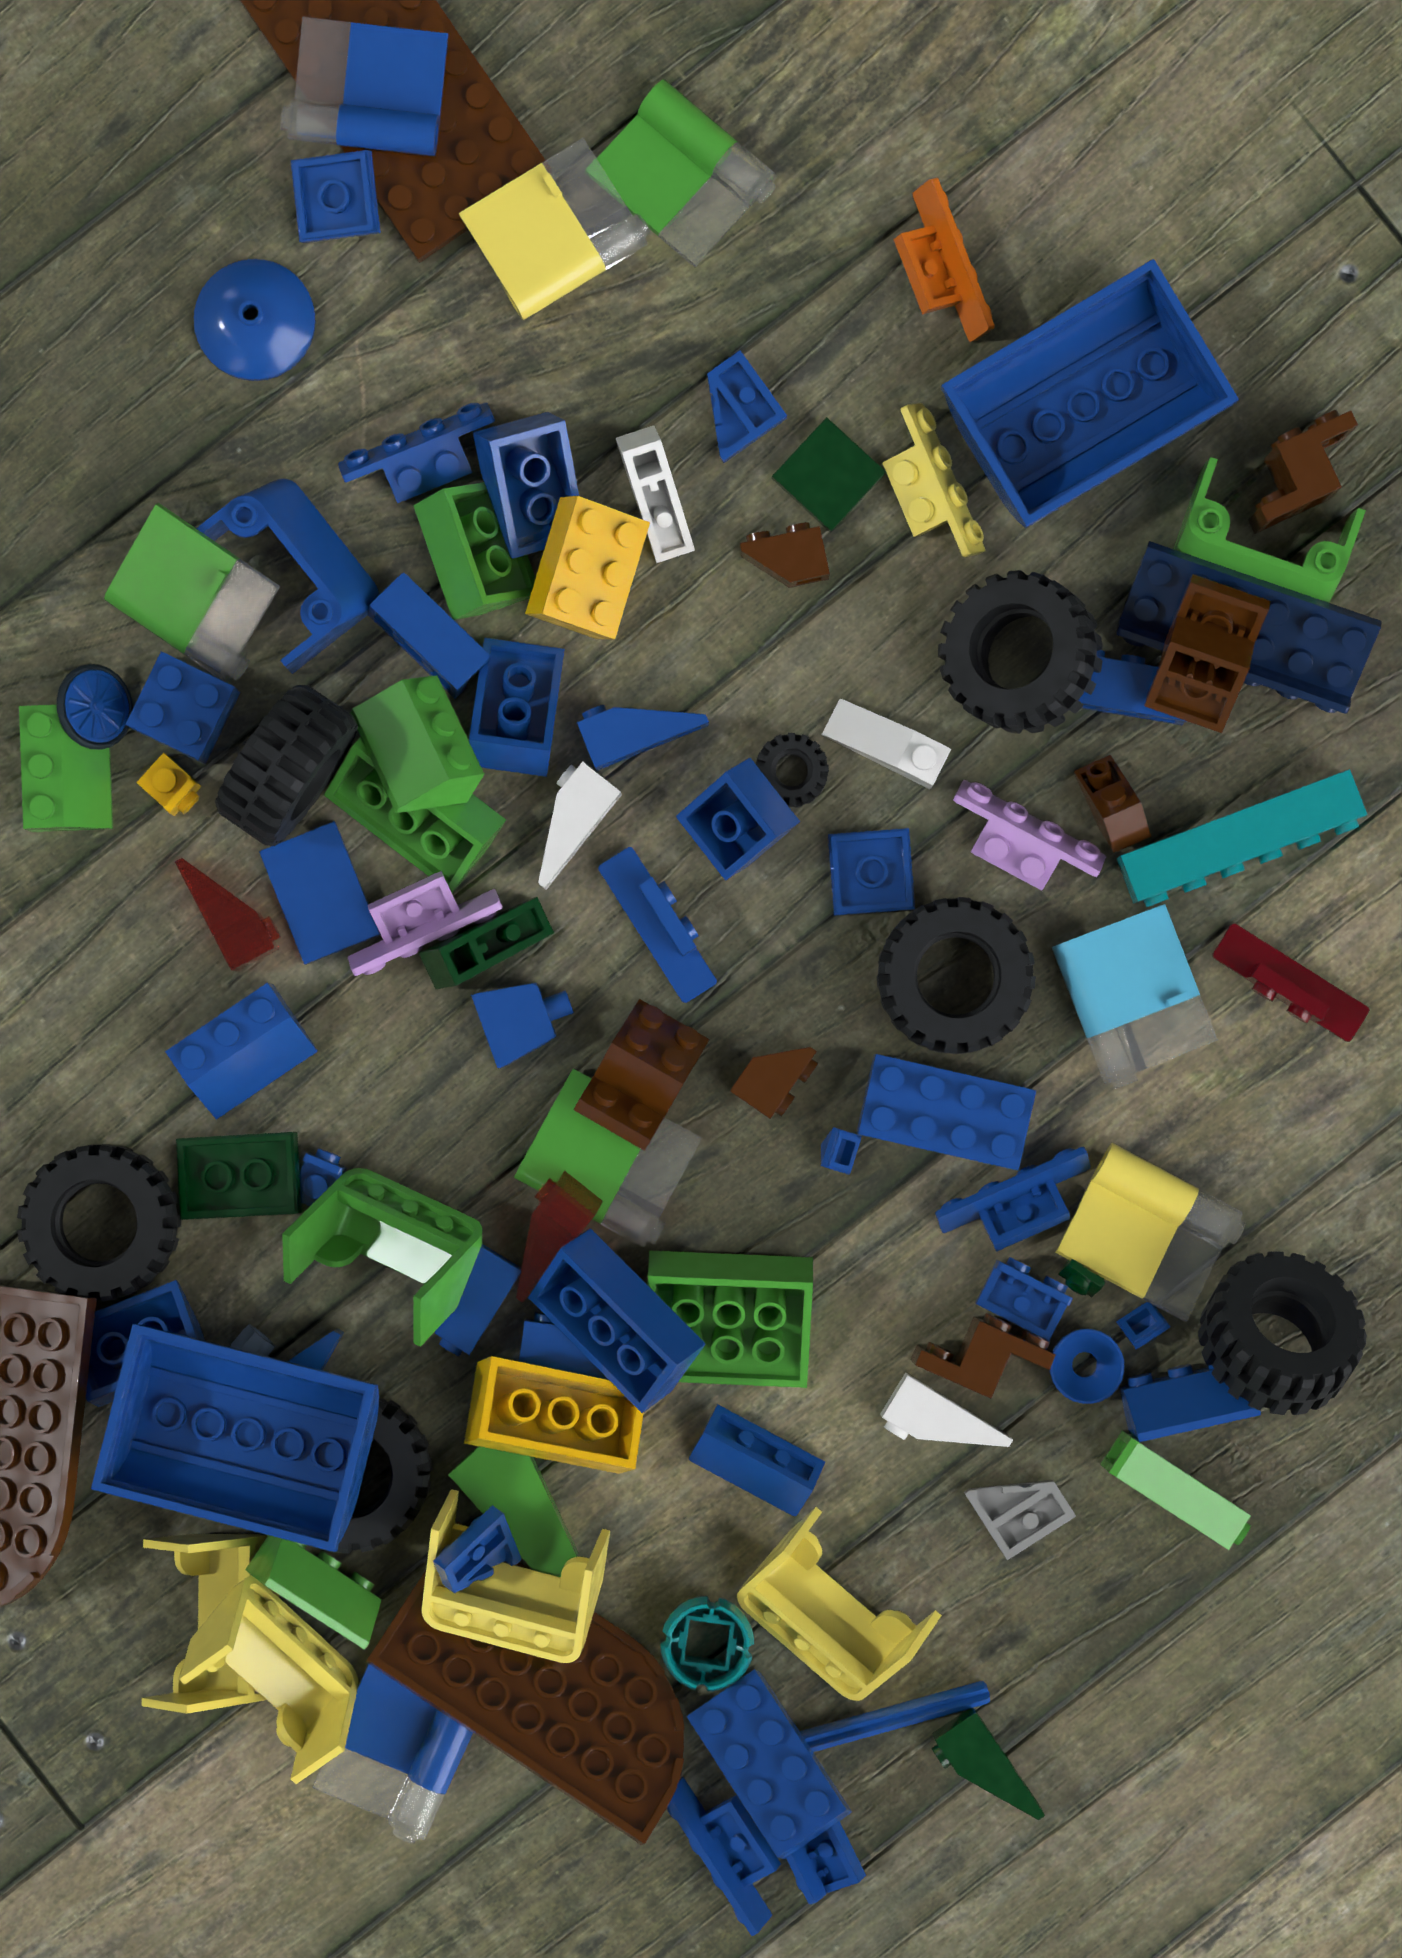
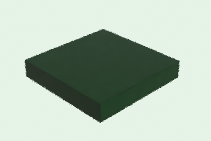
(828, 475)

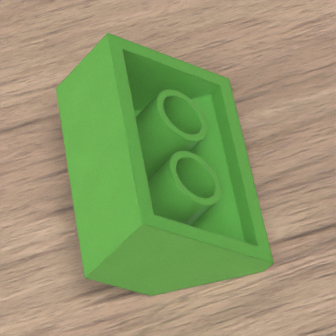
(471, 552)
(418, 745)
(61, 781)
(318, 1587)

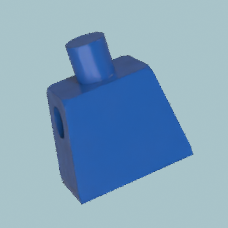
(519, 1019)

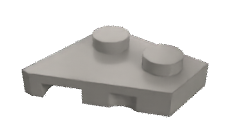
(1020, 1512)

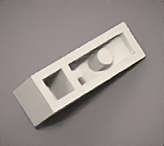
(655, 493)
(887, 743)
(577, 812)
(931, 1416)

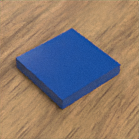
(335, 196)
(871, 872)

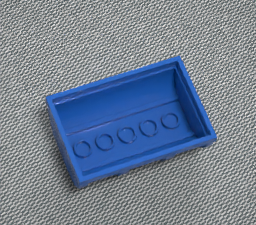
(1087, 394)
(237, 1438)

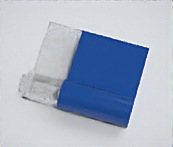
(368, 87)
(395, 1757)

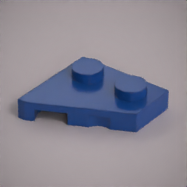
(740, 405)
(477, 1551)

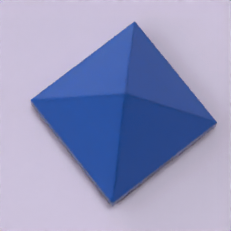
(839, 1150)
(1143, 1325)

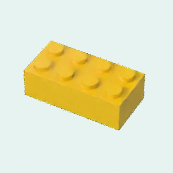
(553, 1416)

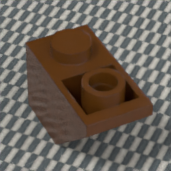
(790, 557)
(1113, 803)
(770, 1078)

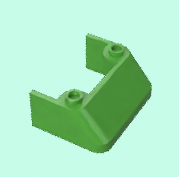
(1205, 534)
(393, 1227)

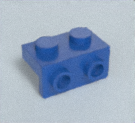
(1023, 1299)
(826, 1864)

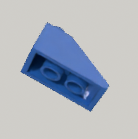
(525, 474)
(516, 706)

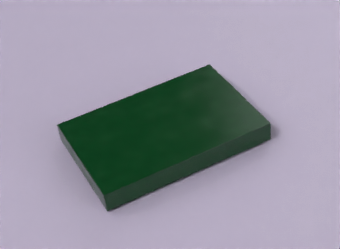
(238, 1175)

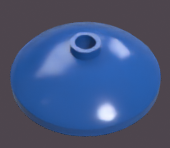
(260, 346)

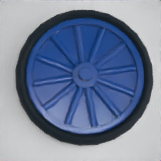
(94, 706)

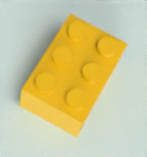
(587, 567)

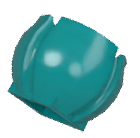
(708, 1672)

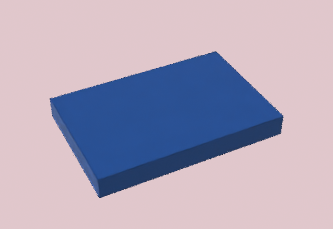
(319, 893)

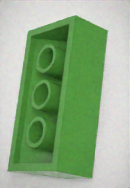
(430, 838)

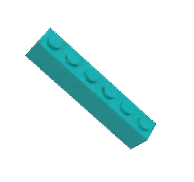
(1241, 837)

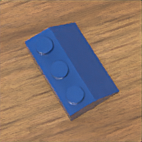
(241, 1050)
(158, 1308)
(1179, 1403)

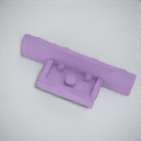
(1023, 842)
(417, 917)

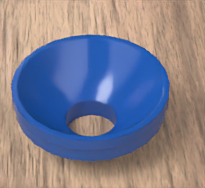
(1102, 1381)

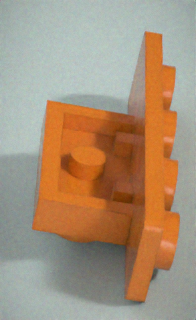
(940, 265)

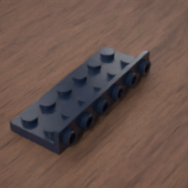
(1302, 648)

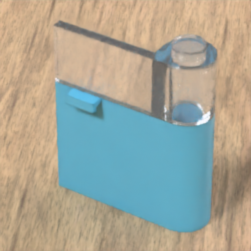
(1134, 995)

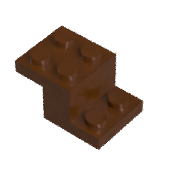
(1302, 470)
(1207, 653)
(641, 1074)
(983, 1355)

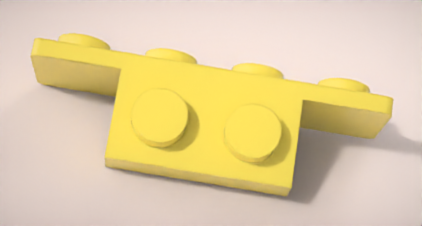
(928, 486)

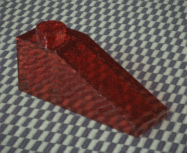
(233, 923)
(557, 1220)

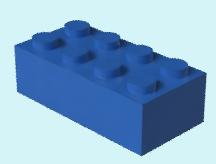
(946, 1112)
(616, 1320)
(769, 1764)

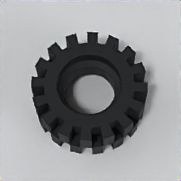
(813, 757)

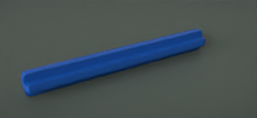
(897, 1716)

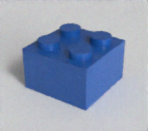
(183, 707)
(737, 818)

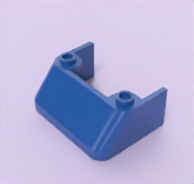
(341, 581)

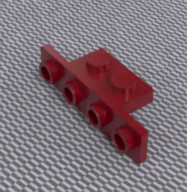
(1290, 982)

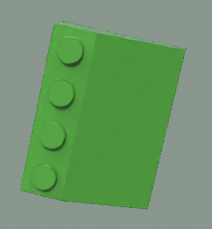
(746, 1312)

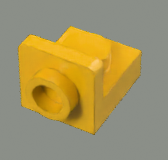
(170, 785)

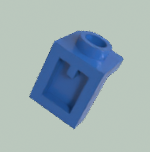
(318, 1174)

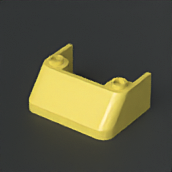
(220, 1565)
(515, 1604)
(824, 1621)
(283, 1663)

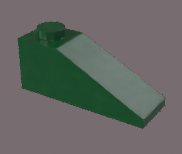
(486, 944)
(980, 1759)

